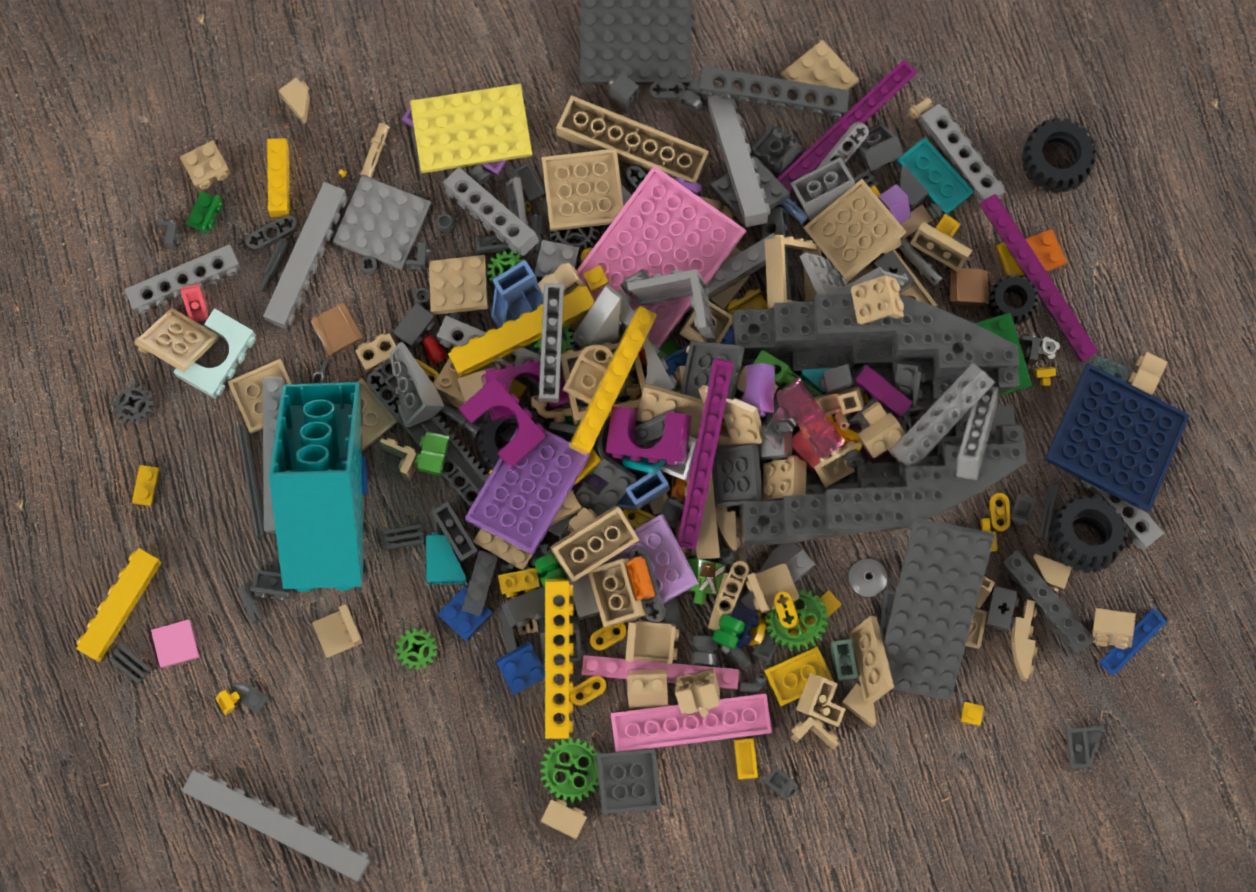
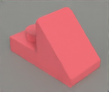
(195, 303)

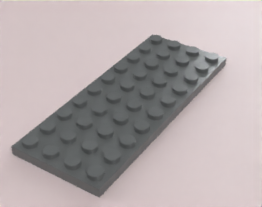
(935, 606)

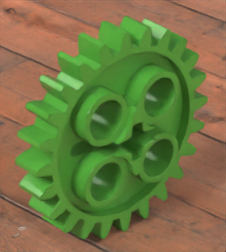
(811, 610)
(567, 787)

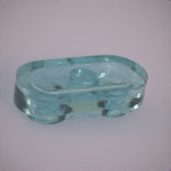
(1112, 367)

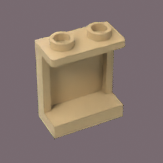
(651, 641)

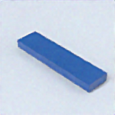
(1143, 631)

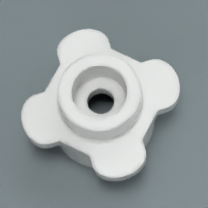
(1053, 347)

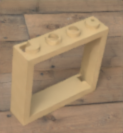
(776, 268)
(570, 356)

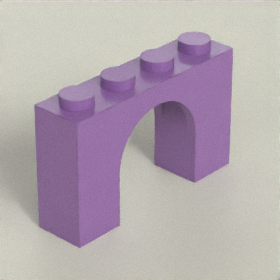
(760, 388)

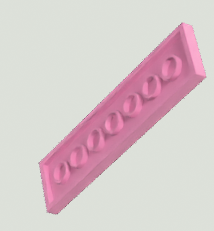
(669, 727)

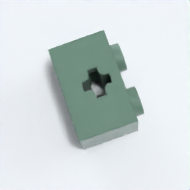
(843, 660)

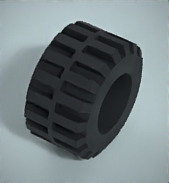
(1018, 286)

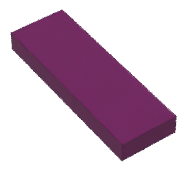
(883, 391)

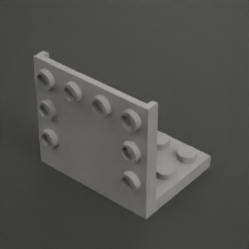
(828, 280)
(674, 286)

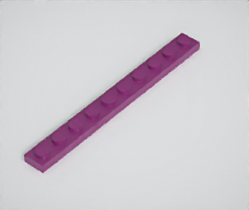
(859, 113)
(1037, 274)
(705, 453)

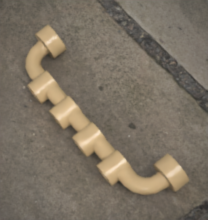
(559, 414)

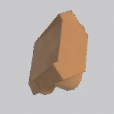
(969, 287)
(336, 329)

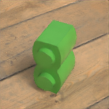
(433, 453)

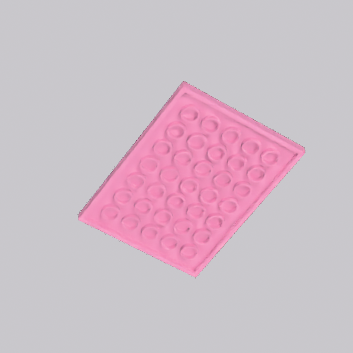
(662, 232)

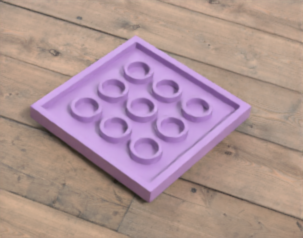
(667, 559)

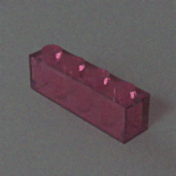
(810, 418)

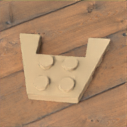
(741, 421)

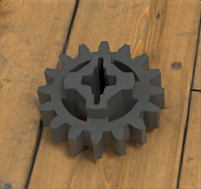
(125, 406)

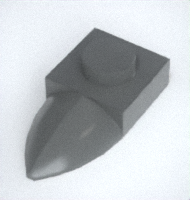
(250, 696)

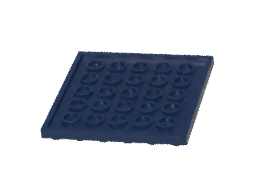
(1117, 438)

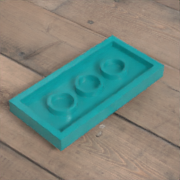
(936, 175)

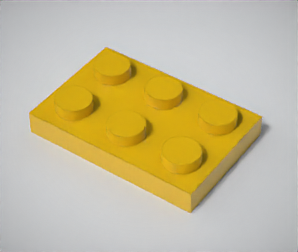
(791, 676)

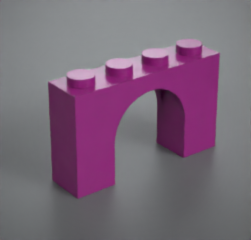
(510, 371)
(495, 395)
(670, 448)

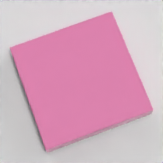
(175, 643)

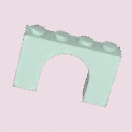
(239, 338)

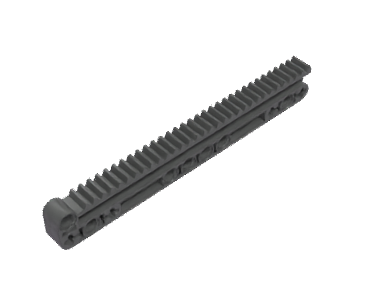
(463, 464)

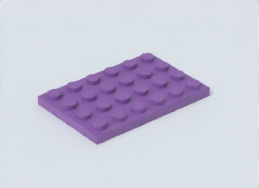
(525, 499)

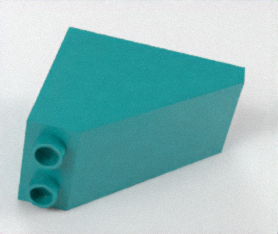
(312, 498)

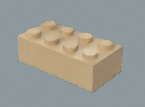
(594, 543)

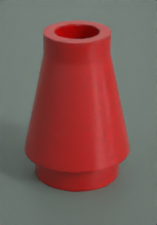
(434, 349)

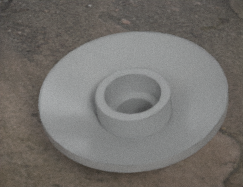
(867, 587)

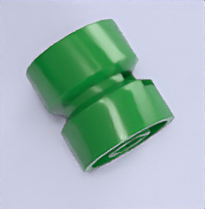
(549, 568)
(728, 630)

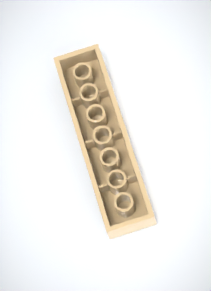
(634, 141)

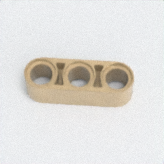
(735, 580)

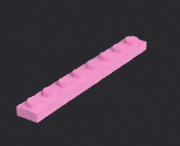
(618, 669)

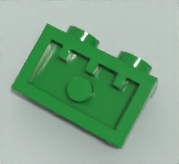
(204, 212)

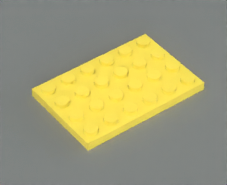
(471, 128)

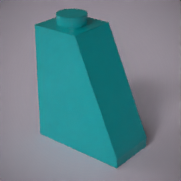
(442, 562)

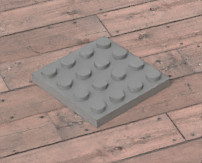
(382, 222)

